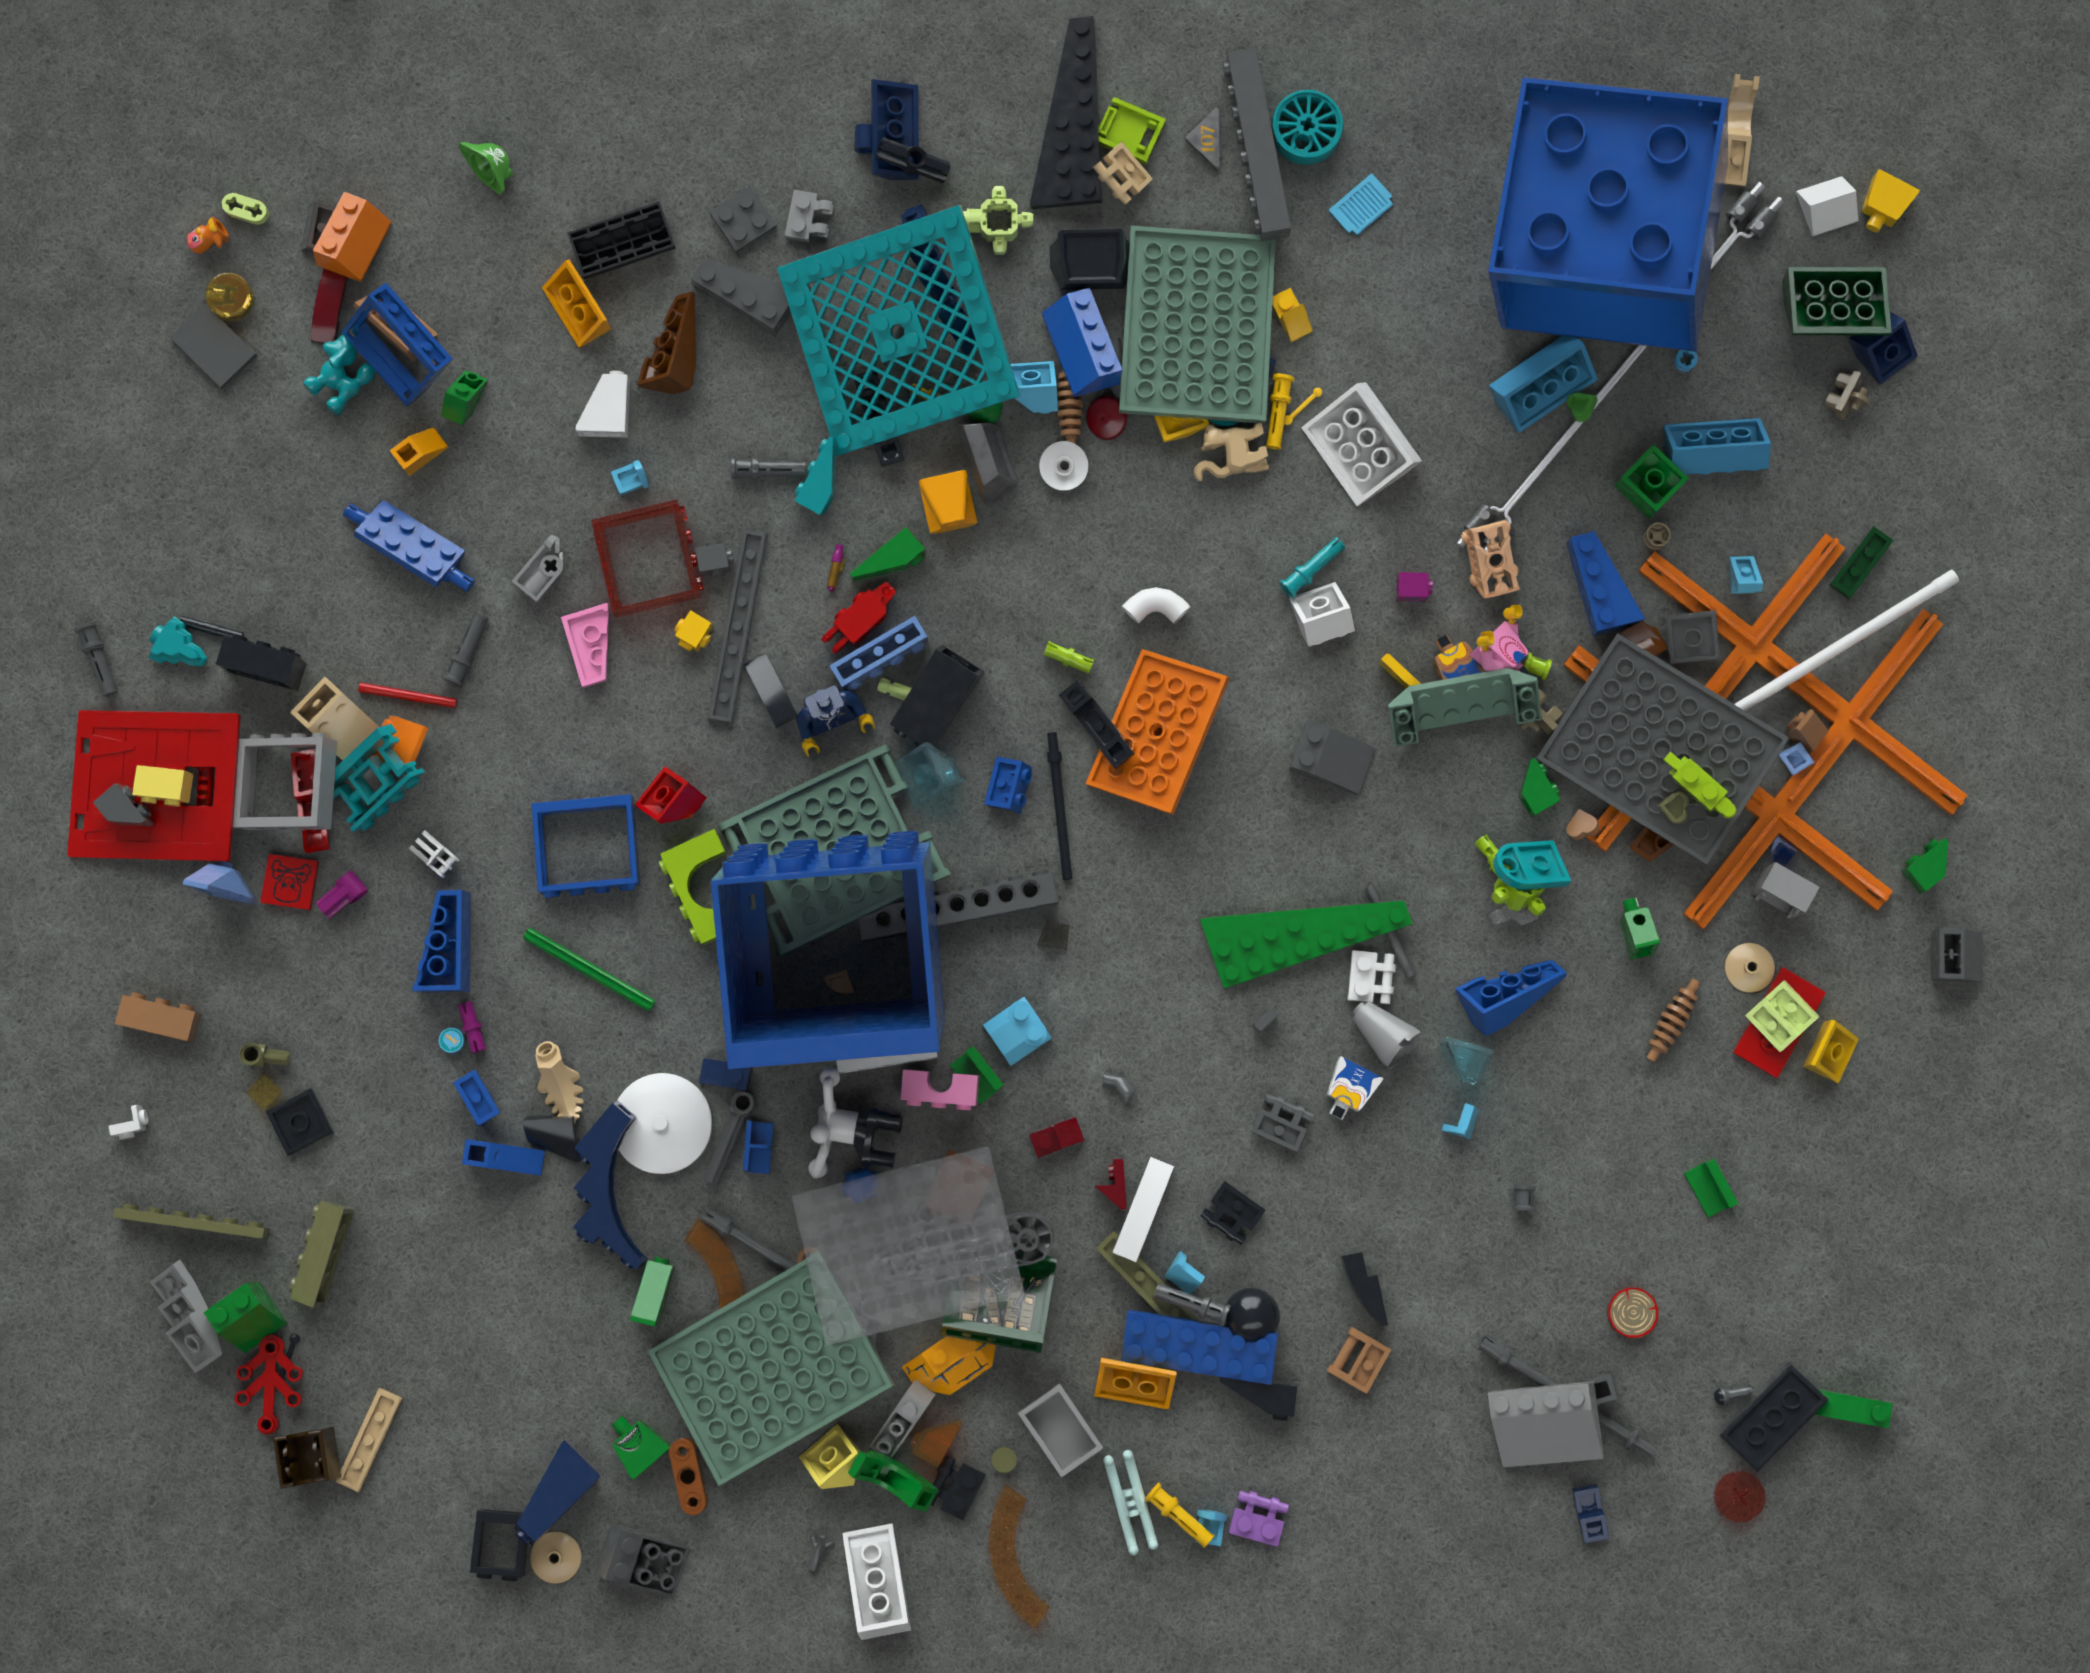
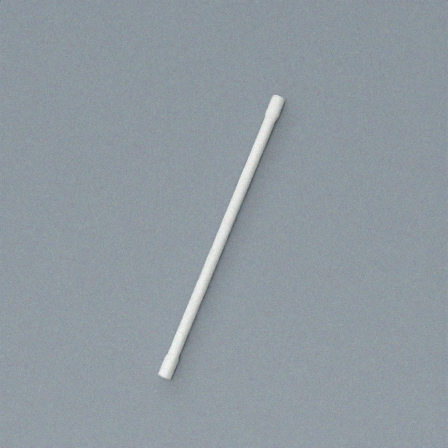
(1936, 587)

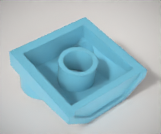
(1017, 1031)

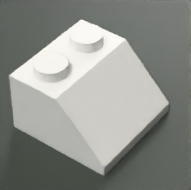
(1322, 614)

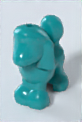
(333, 374)

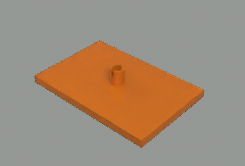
(1166, 701)

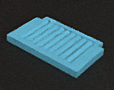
(1362, 205)

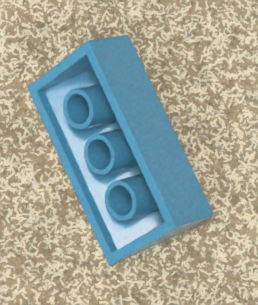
(1543, 381)
(1718, 446)

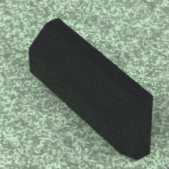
(621, 240)

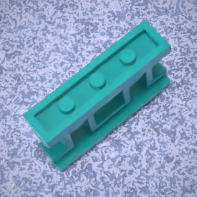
(358, 763)

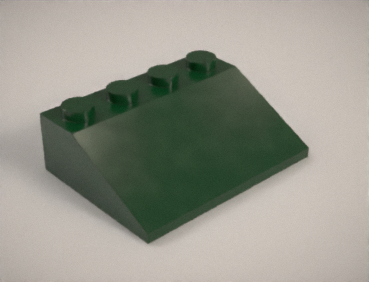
(1837, 301)

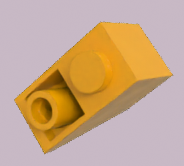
(418, 450)

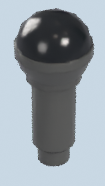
(1724, 1396)

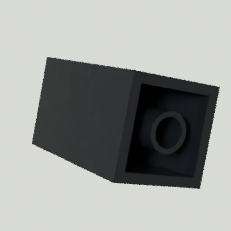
(936, 697)

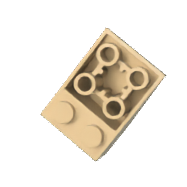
(334, 714)

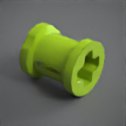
(1537, 666)

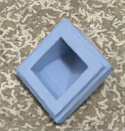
(1796, 758)

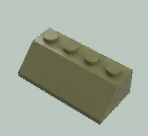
(321, 1254)

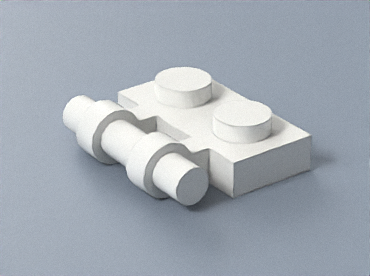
(1363, 973)

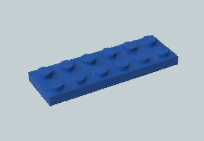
(1197, 1347)

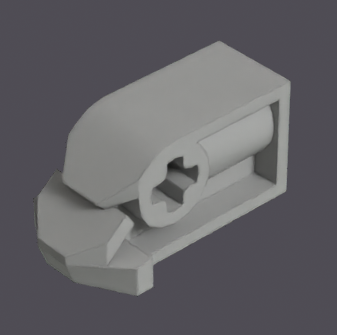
(533, 578)

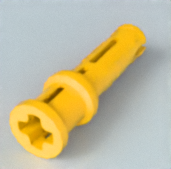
(1280, 400)
(1170, 1507)

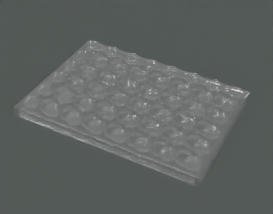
(908, 1246)

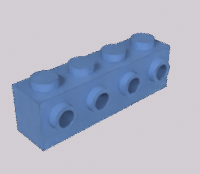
(879, 653)

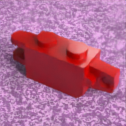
(861, 617)

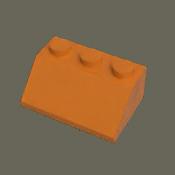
(351, 237)

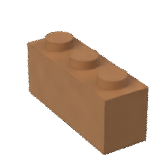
(158, 1017)

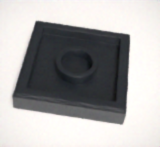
(299, 1122)

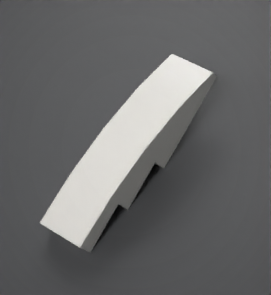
(1143, 1209)

